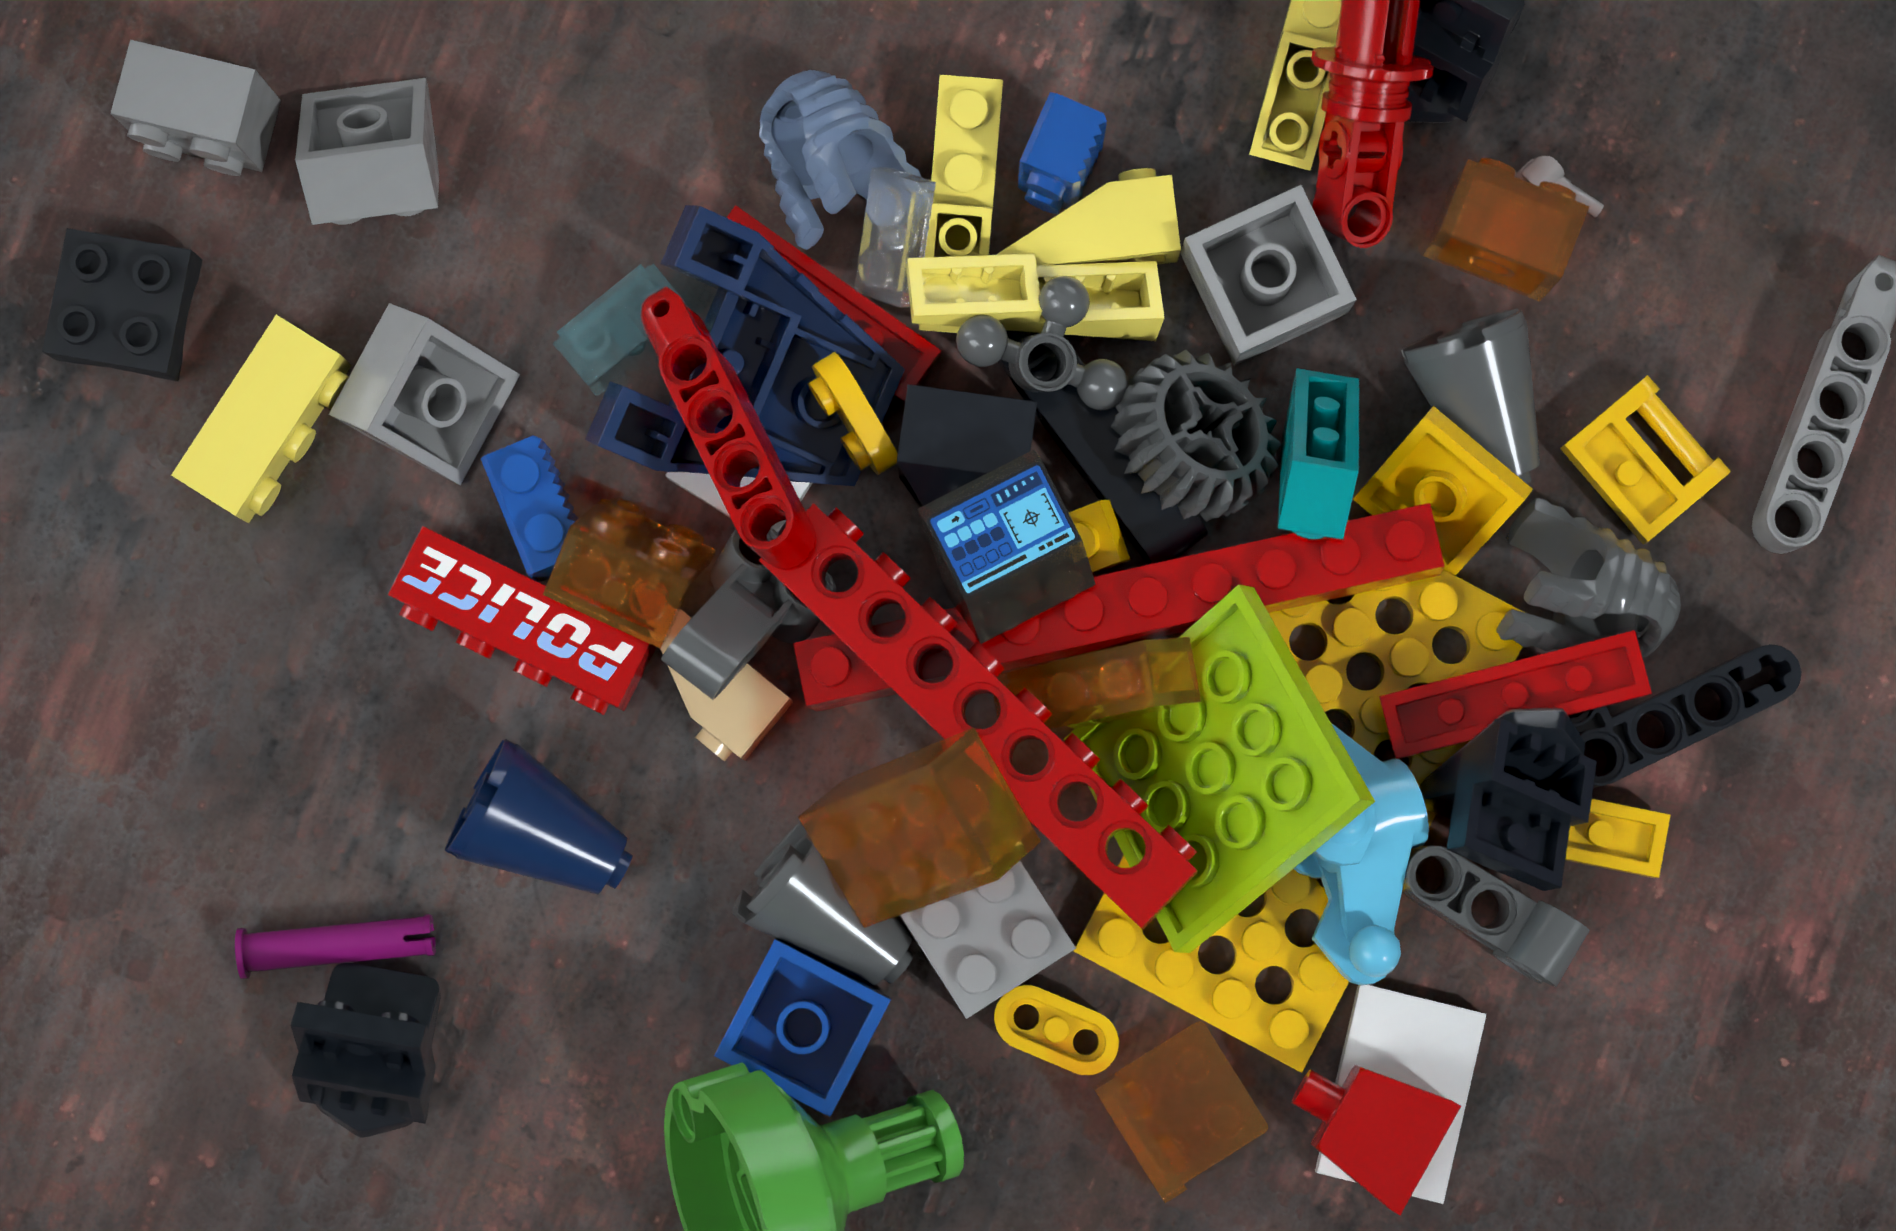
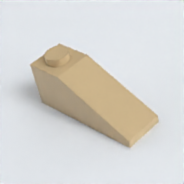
(738, 715)

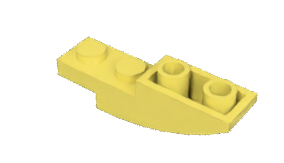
(1292, 102)
(964, 169)

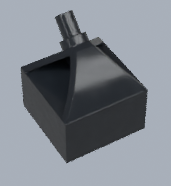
(958, 438)

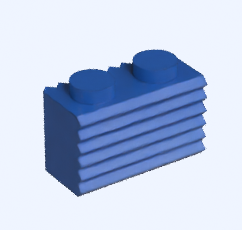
(1061, 153)
(531, 502)

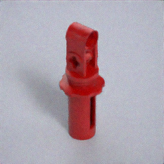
(1365, 116)

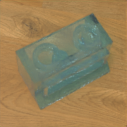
(609, 327)

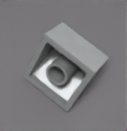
(367, 152)
(424, 393)

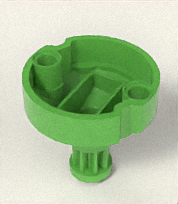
(761, 1163)

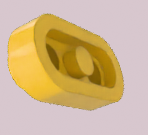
(840, 393)
(1055, 1030)

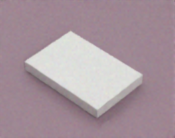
(1418, 1045)

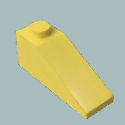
(1111, 225)

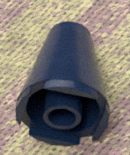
(537, 827)

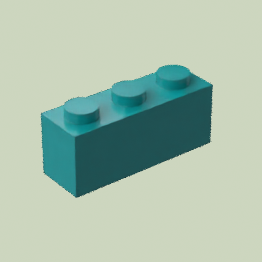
(1319, 455)

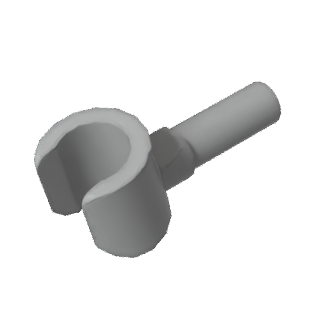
(1548, 169)

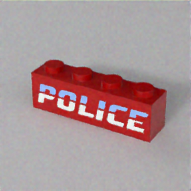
(511, 614)

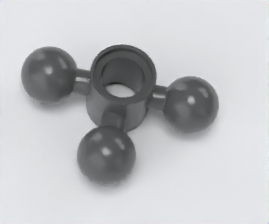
(1063, 304)

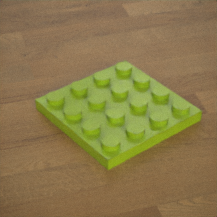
(1239, 776)

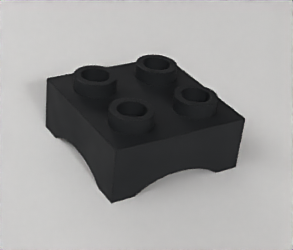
(121, 304)

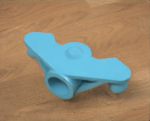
(1367, 869)

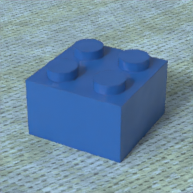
(804, 1026)

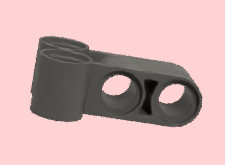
(738, 619)
(1524, 935)

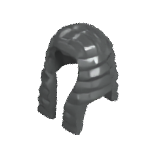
(1595, 584)

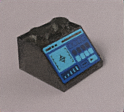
(1006, 547)

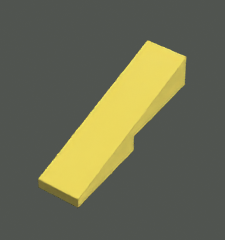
(1007, 287)

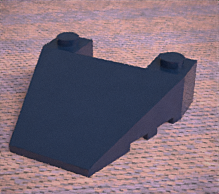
(772, 332)

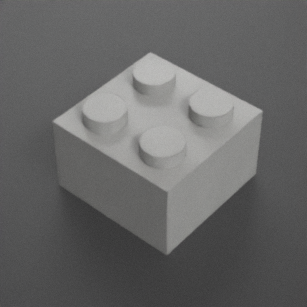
(195, 108)
(1267, 275)
(989, 938)

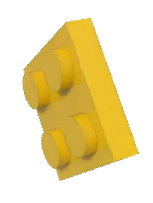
(1457, 476)

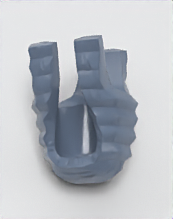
(823, 147)

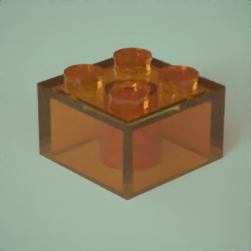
(1507, 228)

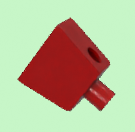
(1377, 1130)

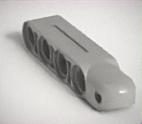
(1870, 313)

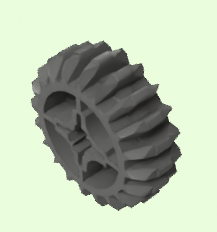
(1196, 435)

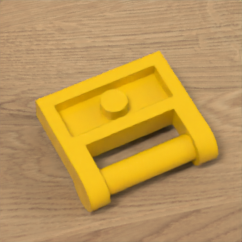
(1629, 471)

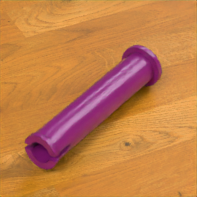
(332, 944)

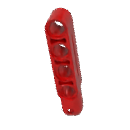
(682, 345)

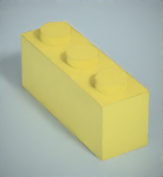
(263, 420)

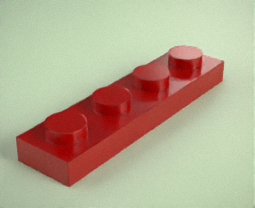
(897, 339)
(1464, 705)

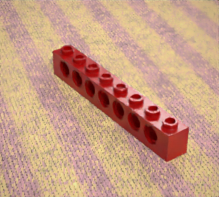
(1136, 890)

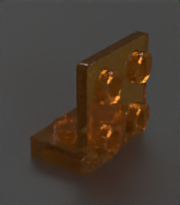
(628, 569)
(1181, 1109)

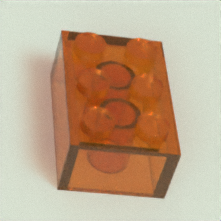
(920, 828)

